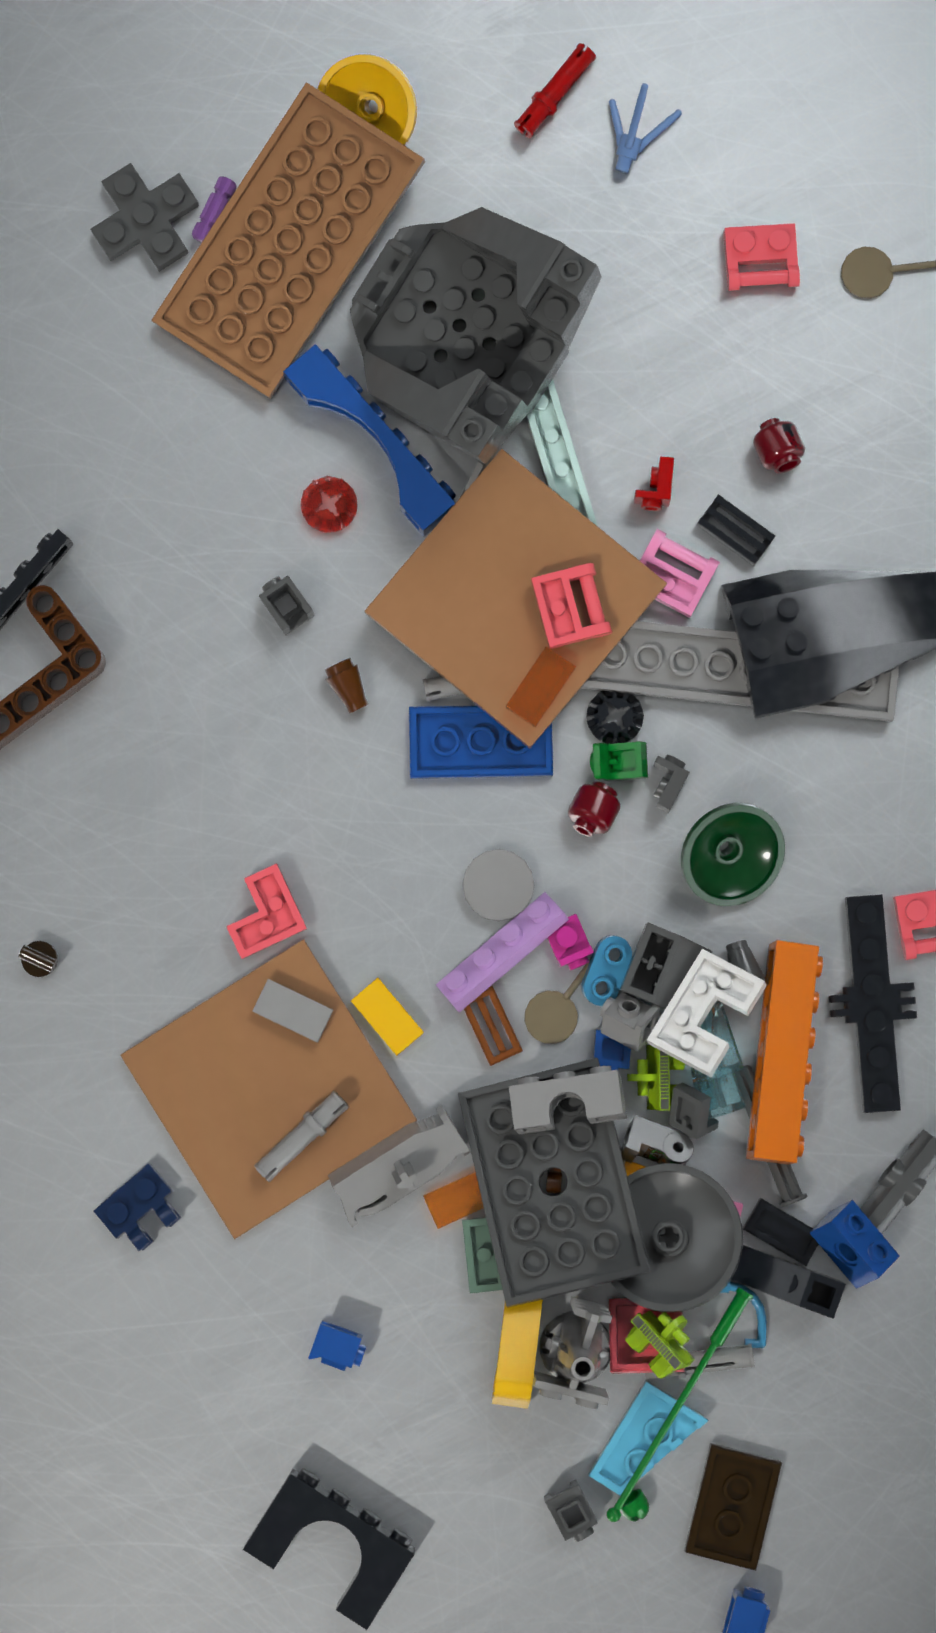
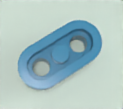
(605, 970)

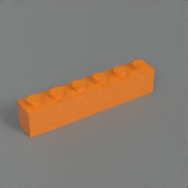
(783, 1053)

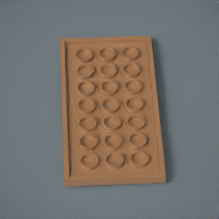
(288, 240)

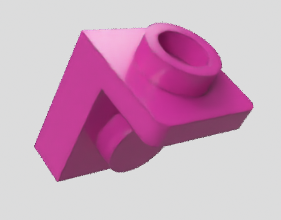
(570, 944)

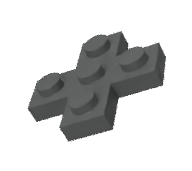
(144, 217)

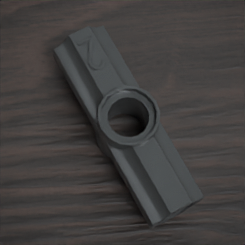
(901, 1181)

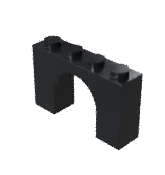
(382, 1551)

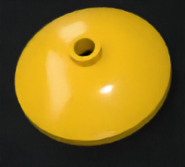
(367, 78)

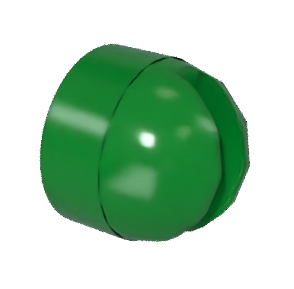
(636, 1506)

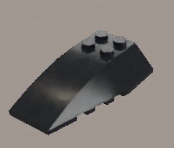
(827, 631)

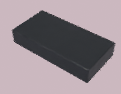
(781, 1231)

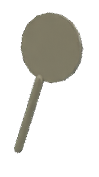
(869, 271)
(553, 1015)

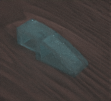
(723, 1085)

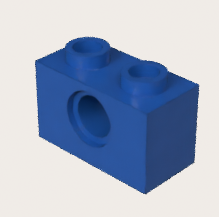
(854, 1244)

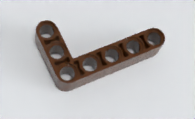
(67, 663)

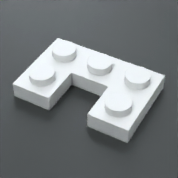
(679, 1026)

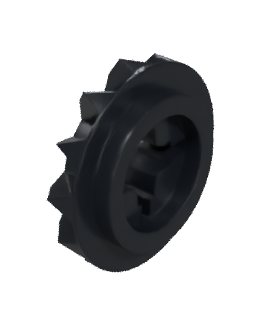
(611, 732)

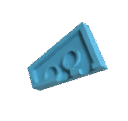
(636, 1434)

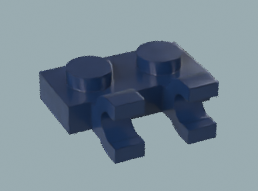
(133, 1201)

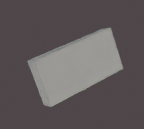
(293, 1010)

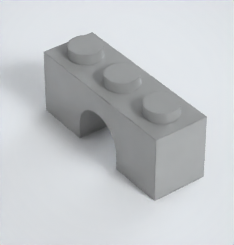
(536, 1100)

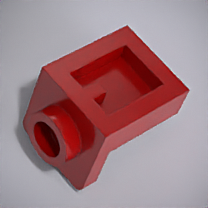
(660, 479)

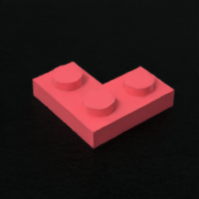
(276, 918)

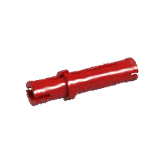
(546, 101)

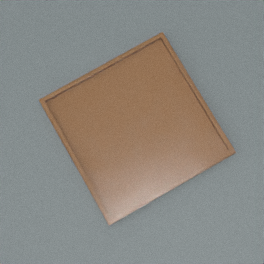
(471, 601)
(241, 1083)

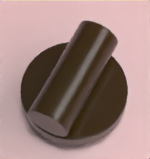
(38, 958)

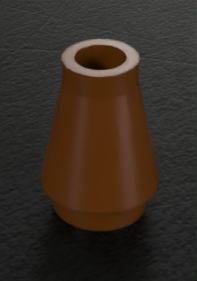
(347, 684)

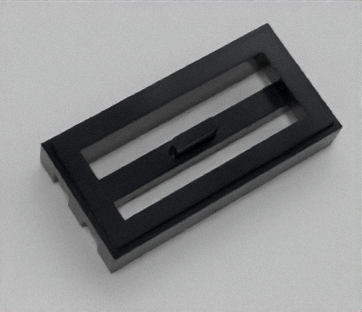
(712, 512)

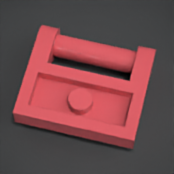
(761, 246)
(559, 608)
(914, 913)

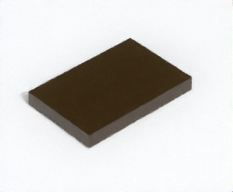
(733, 1506)

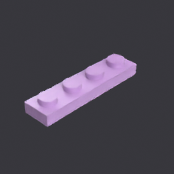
(502, 952)

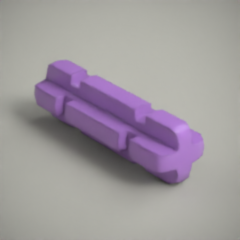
(214, 206)

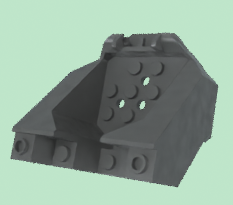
(530, 308)

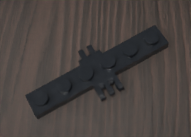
(873, 1003)

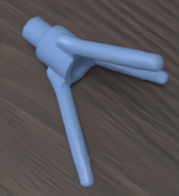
(629, 144)

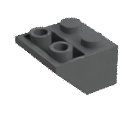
(659, 965)

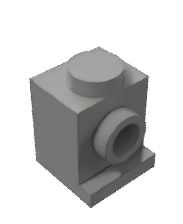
(628, 1020)

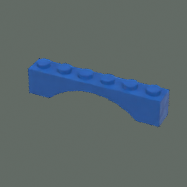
(323, 386)

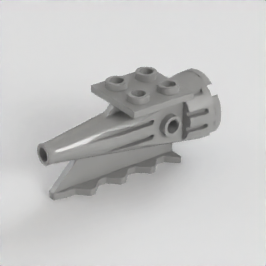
(575, 1352)

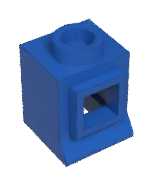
(337, 1346)
(747, 1612)

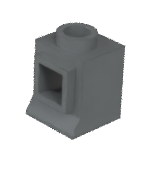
(275, 590)
(564, 1501)

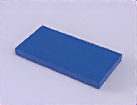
(471, 745)

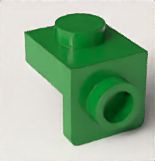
(619, 761)

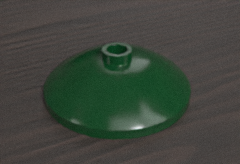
(744, 866)

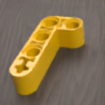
(517, 1355)

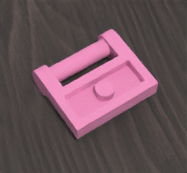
(682, 589)

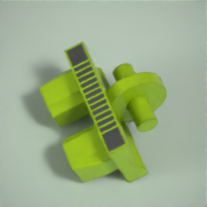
(654, 1078)
(666, 1337)

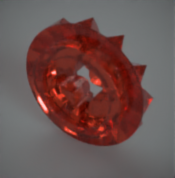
(324, 519)

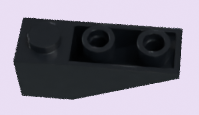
(789, 1281)

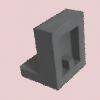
(669, 789)
(691, 1111)

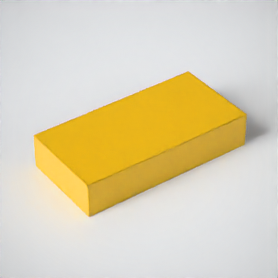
(387, 1016)

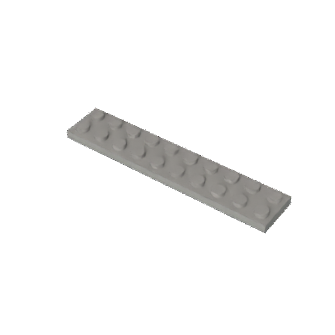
(711, 668)

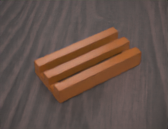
(504, 1054)

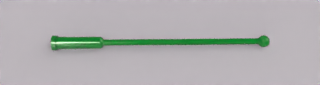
(717, 1339)

